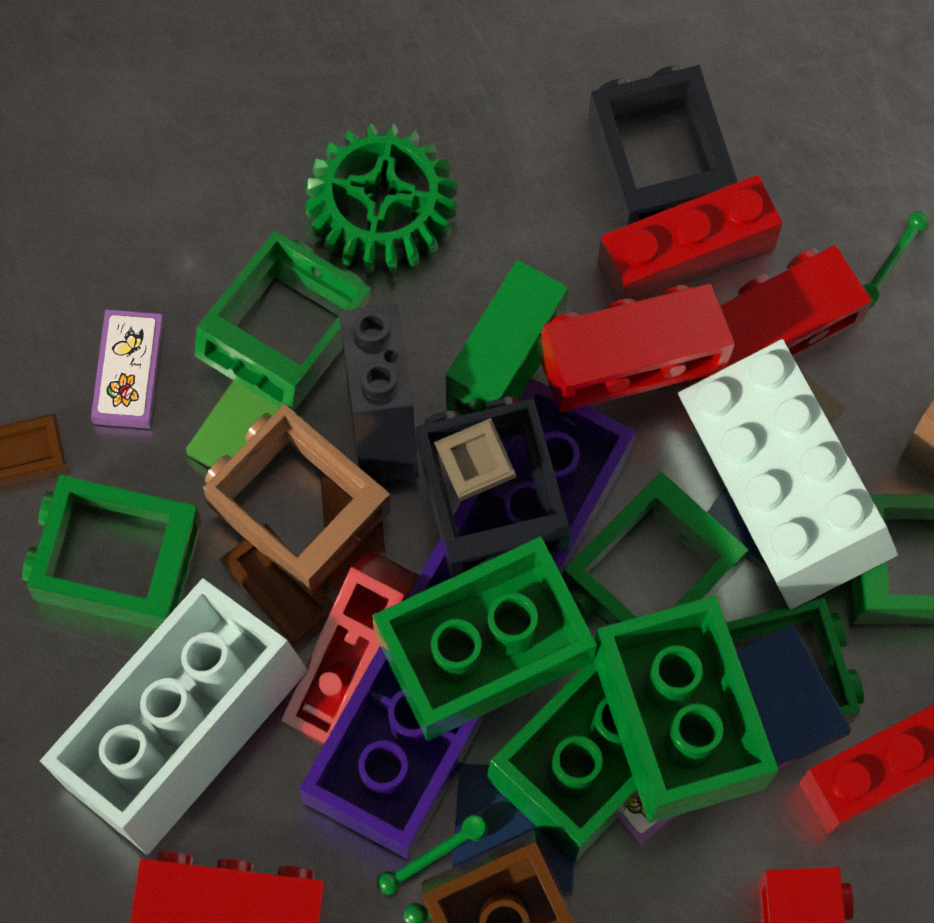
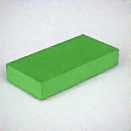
(228, 424)

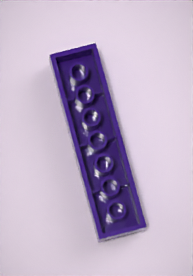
(376, 762)

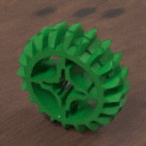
(339, 186)

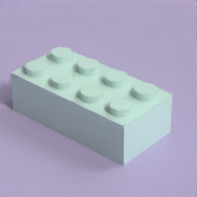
(788, 474)
(175, 715)

